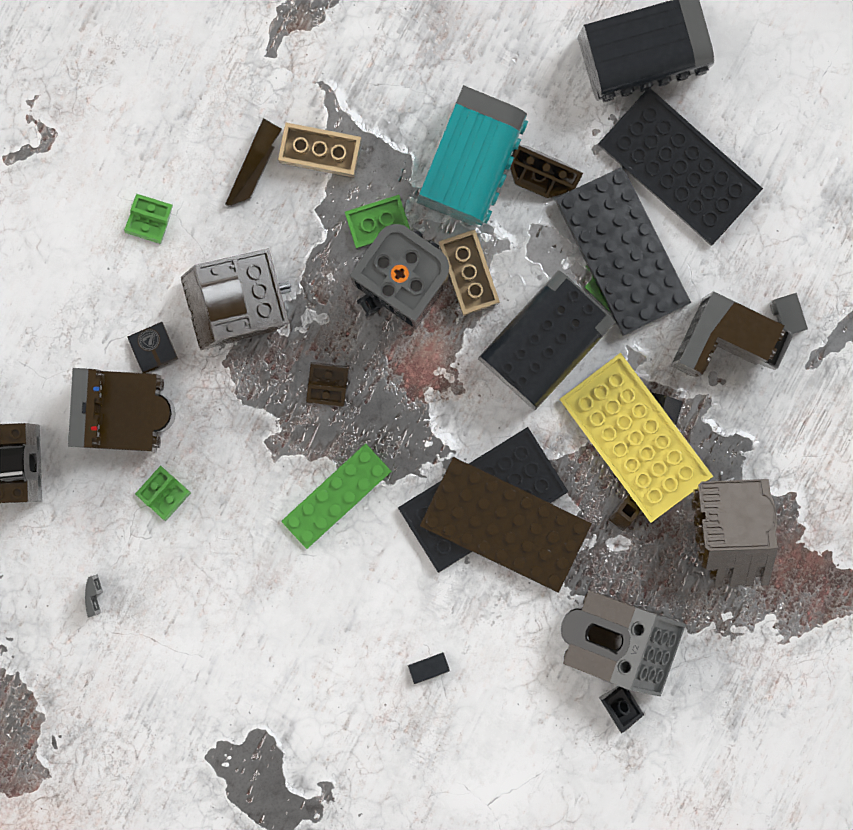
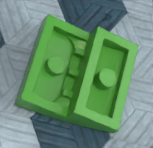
(148, 218)
(163, 493)

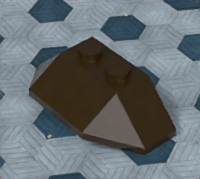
(542, 173)

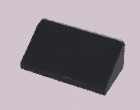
(428, 668)

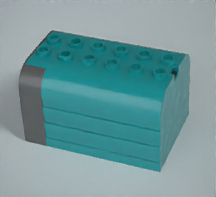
(473, 157)

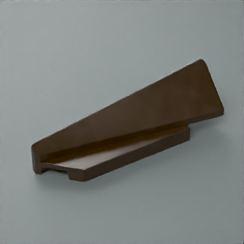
(254, 163)

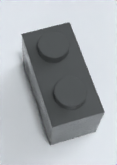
(789, 313)

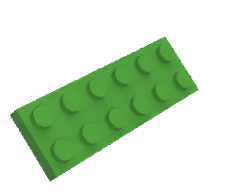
(336, 496)

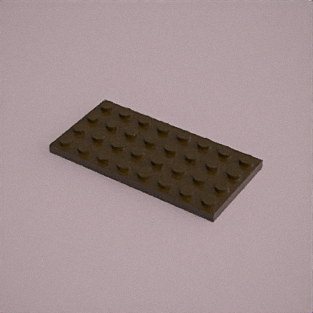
(505, 524)

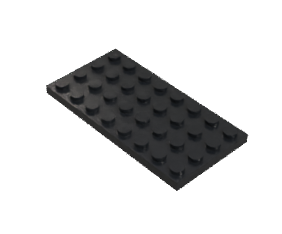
(680, 166)
(622, 251)
(515, 461)

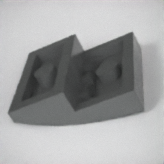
(92, 588)

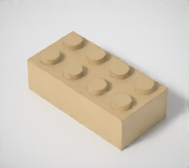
(319, 150)
(469, 272)

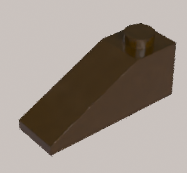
(625, 513)

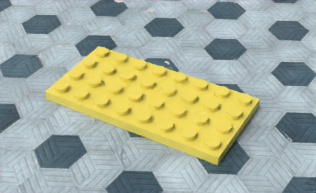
(636, 437)

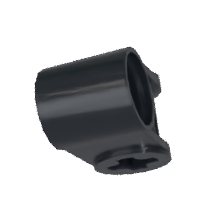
(374, 304)

